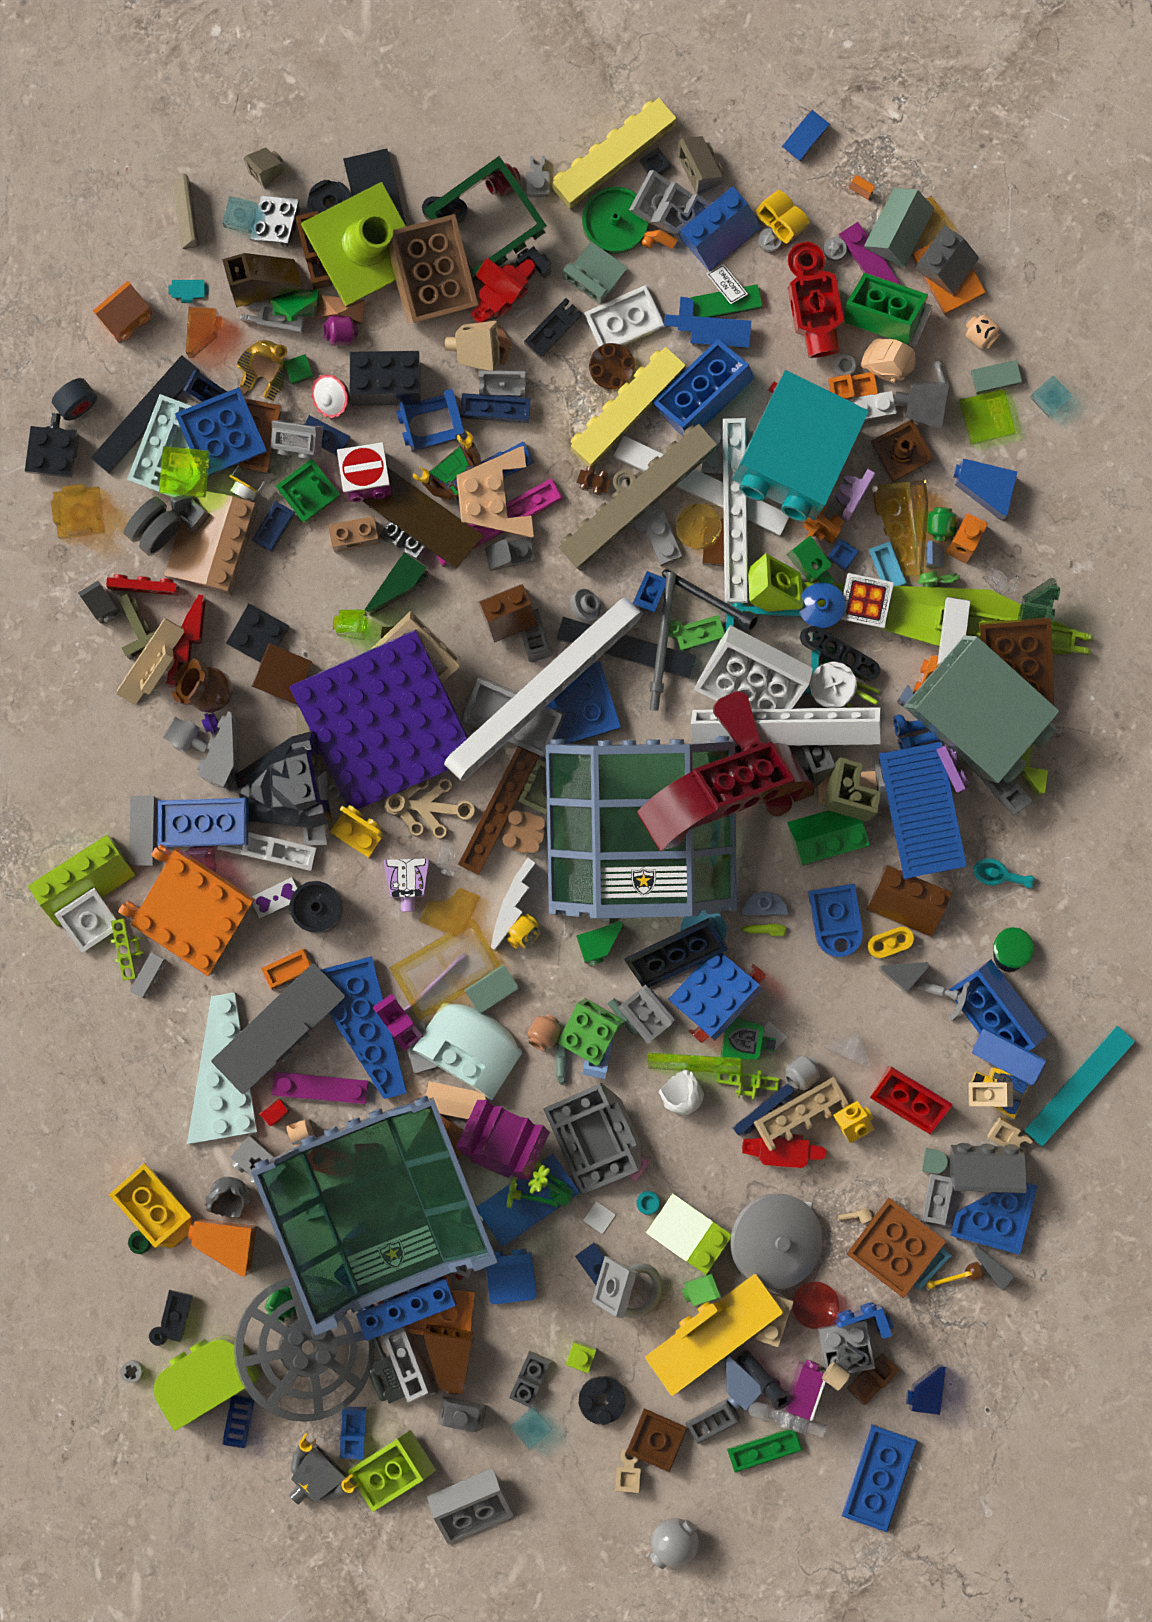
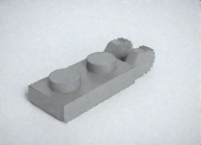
(267, 319)

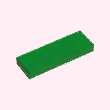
(717, 305)
(764, 1449)

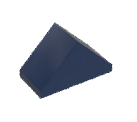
(201, 388)

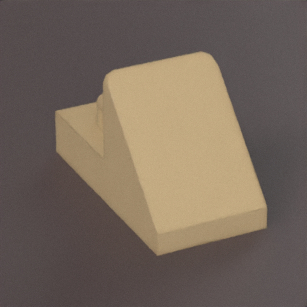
(991, 1094)

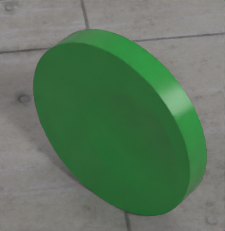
(609, 221)

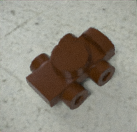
(598, 483)

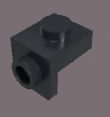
(542, 262)

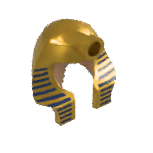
(263, 360)

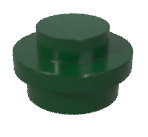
(138, 1243)

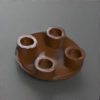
(611, 366)

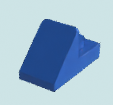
(650, 592)

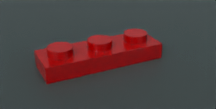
(143, 585)

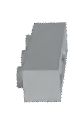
(148, 975)

